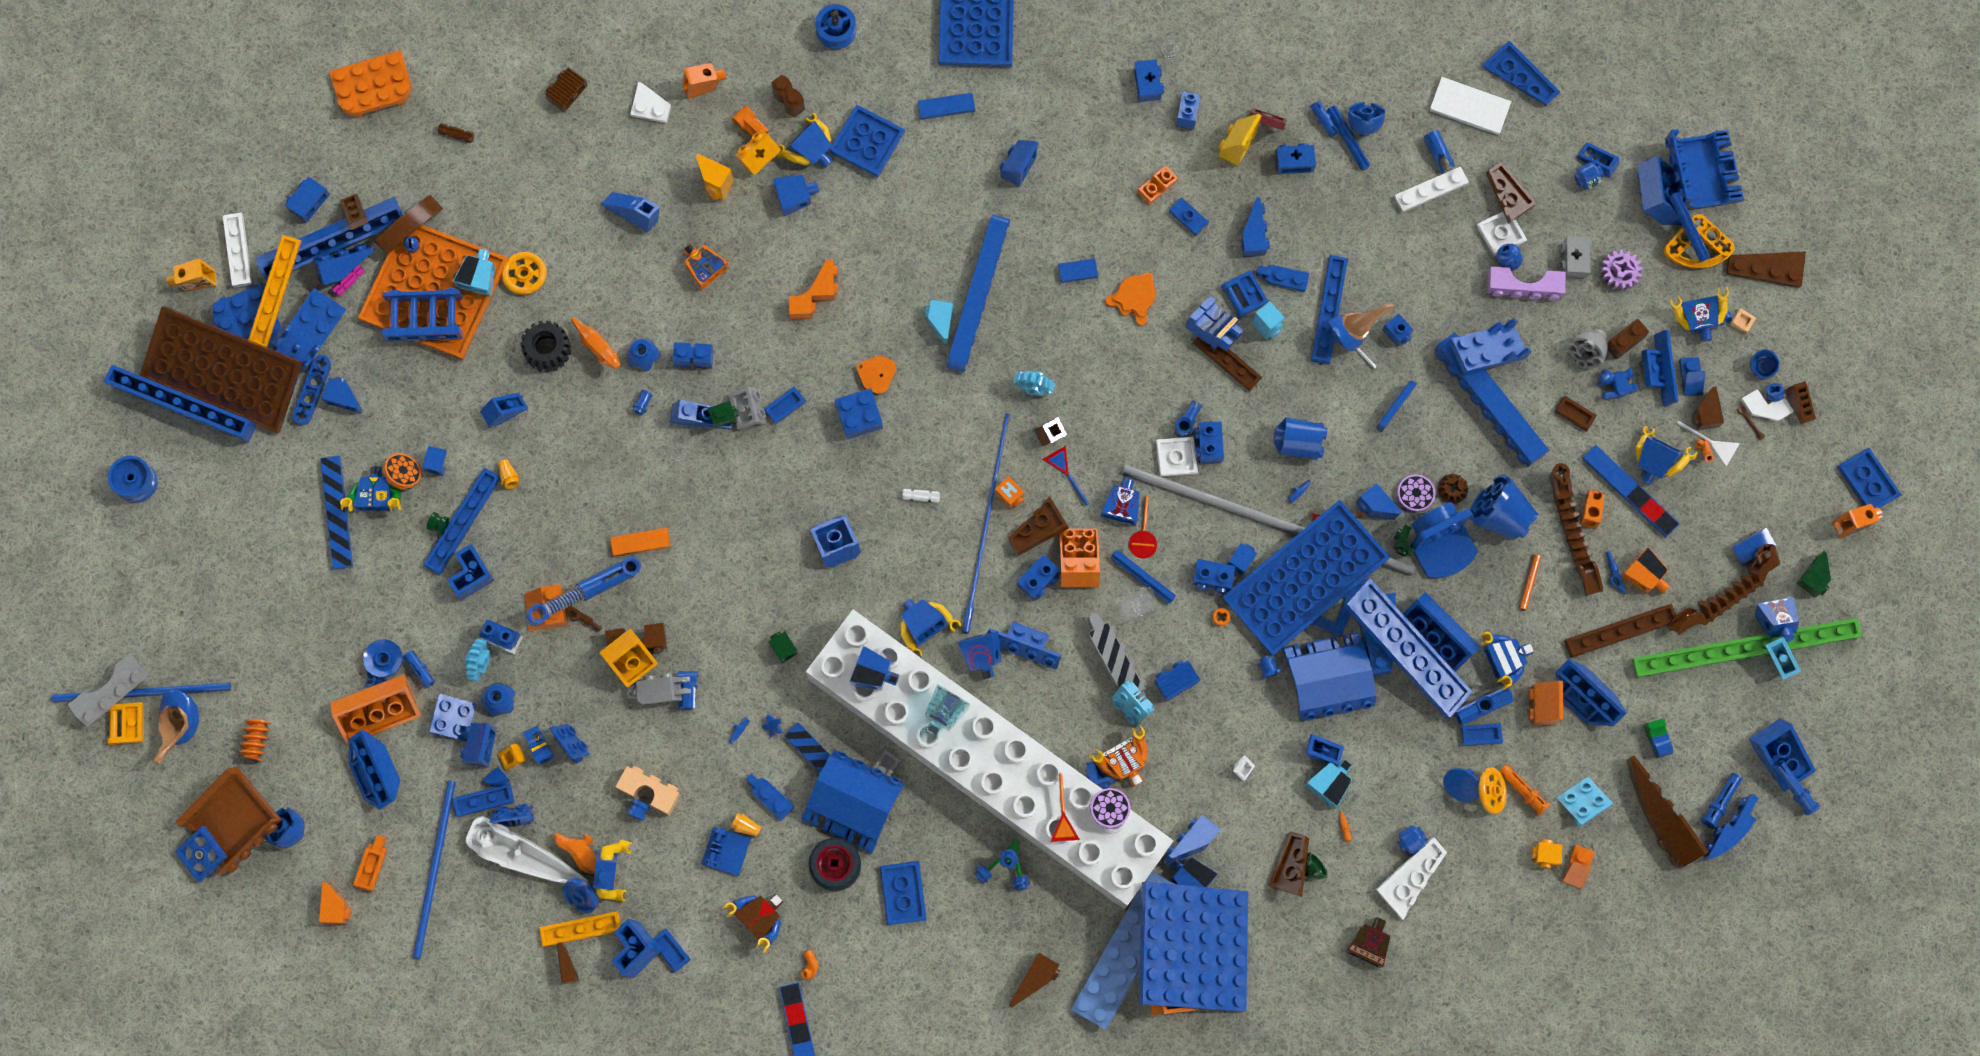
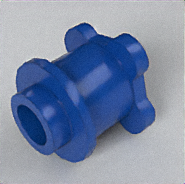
(1268, 667)

